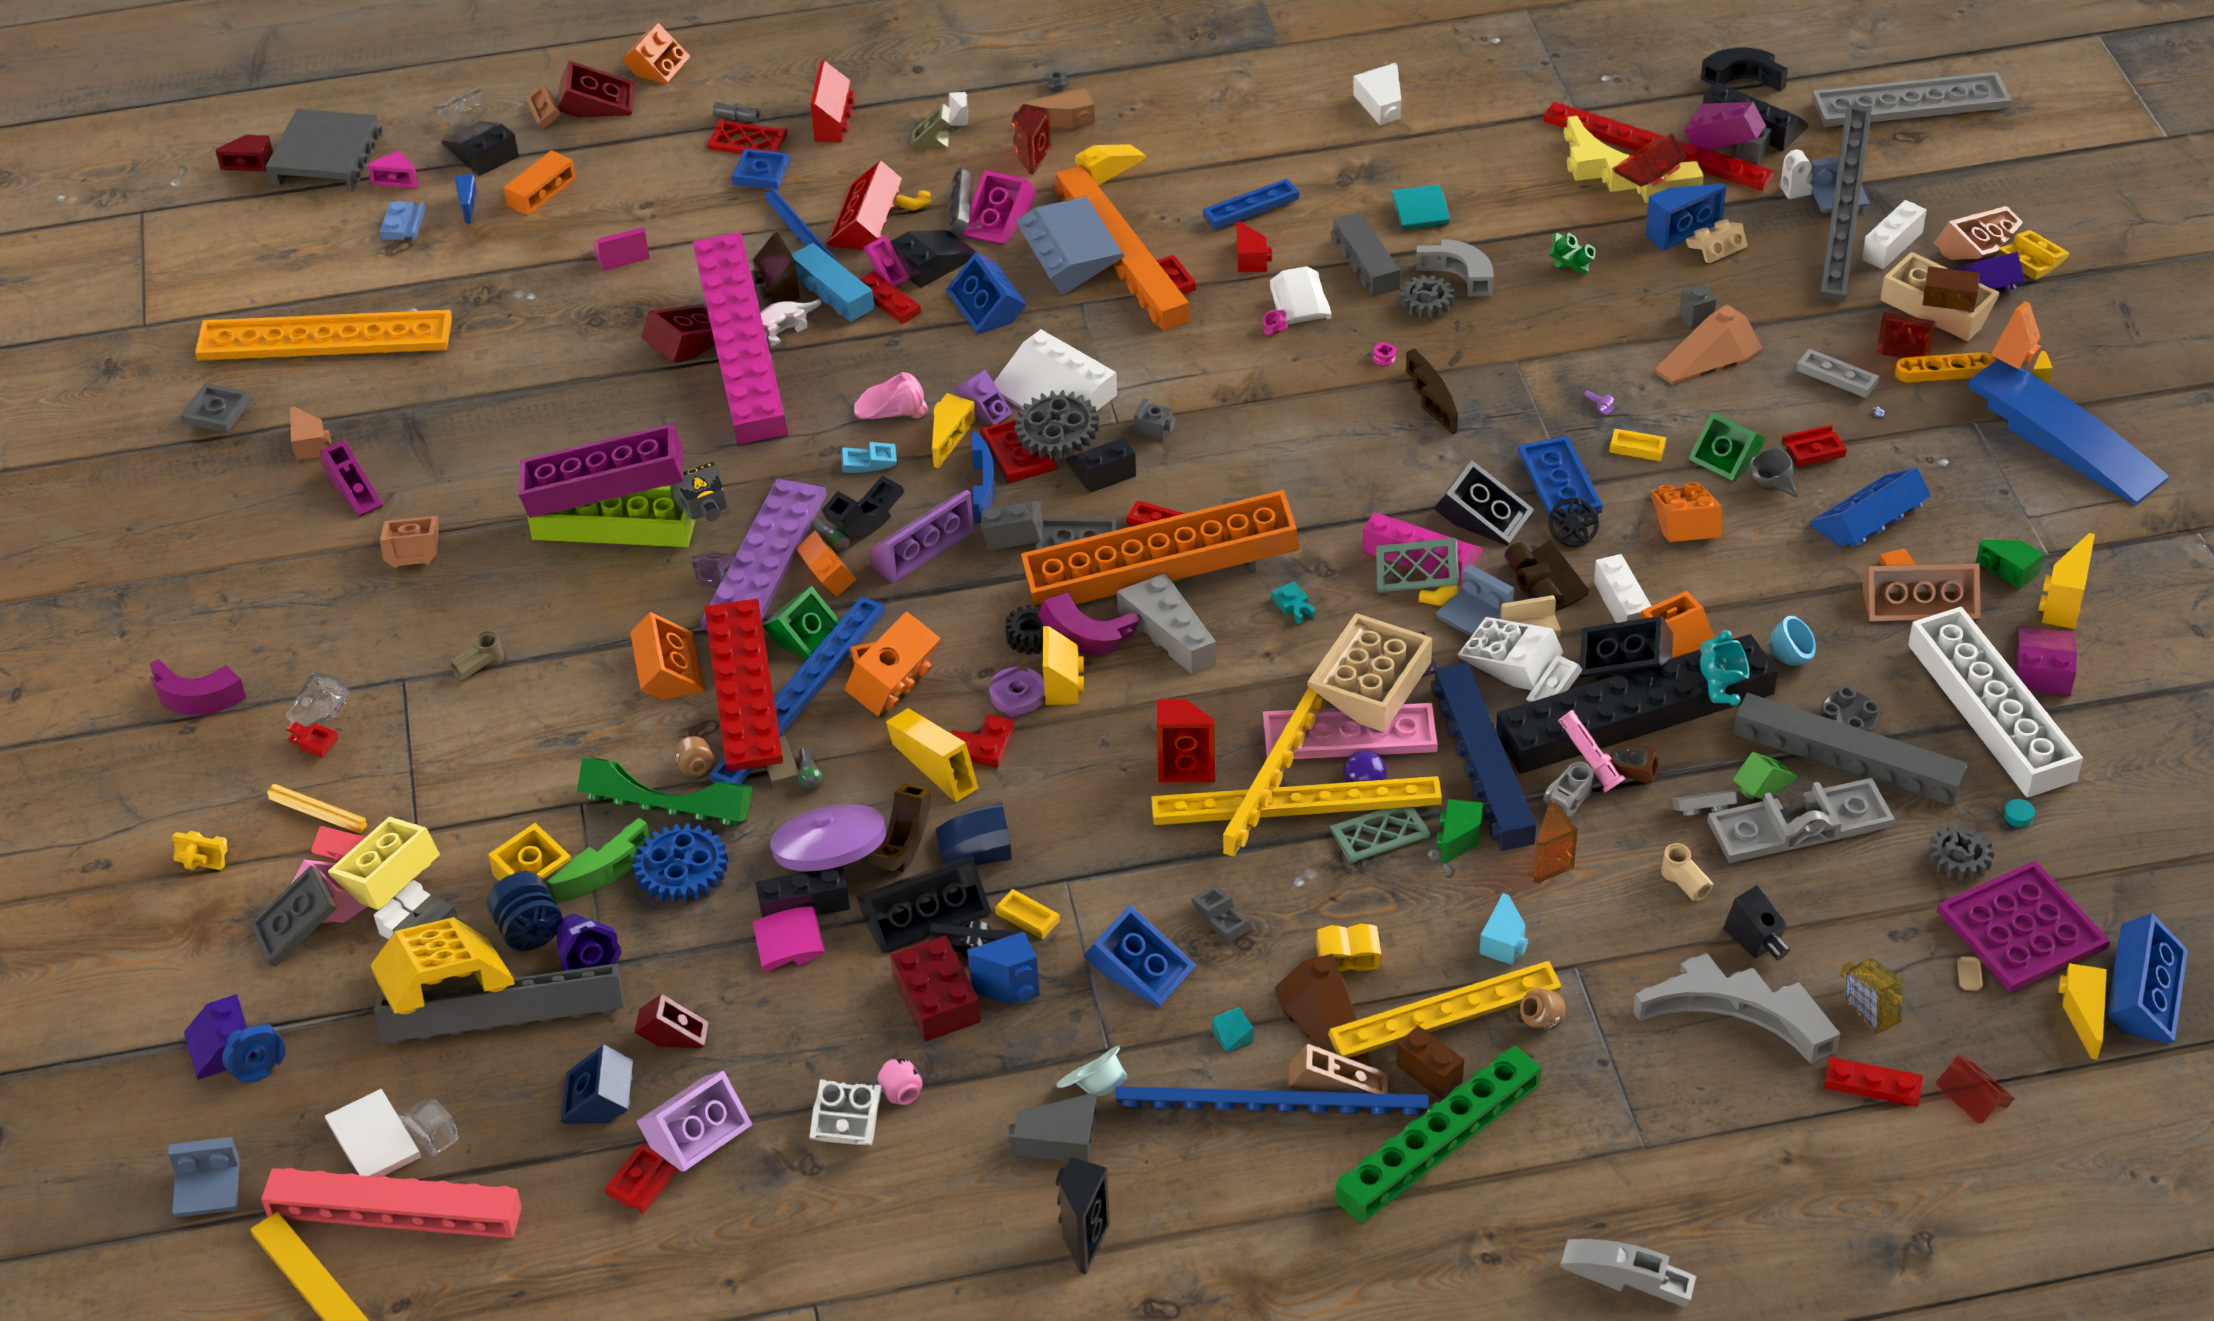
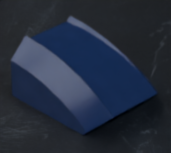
(976, 834)

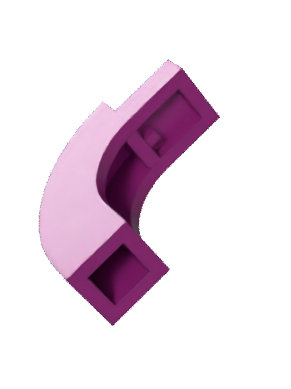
(1089, 634)
(198, 695)

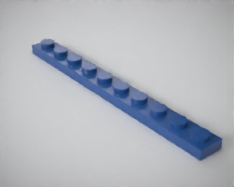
(814, 673)
(1259, 1099)

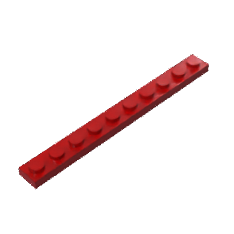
(1634, 138)

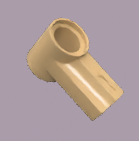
(1681, 869)

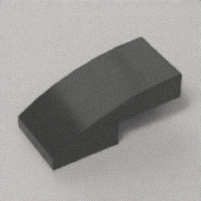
(1220, 913)

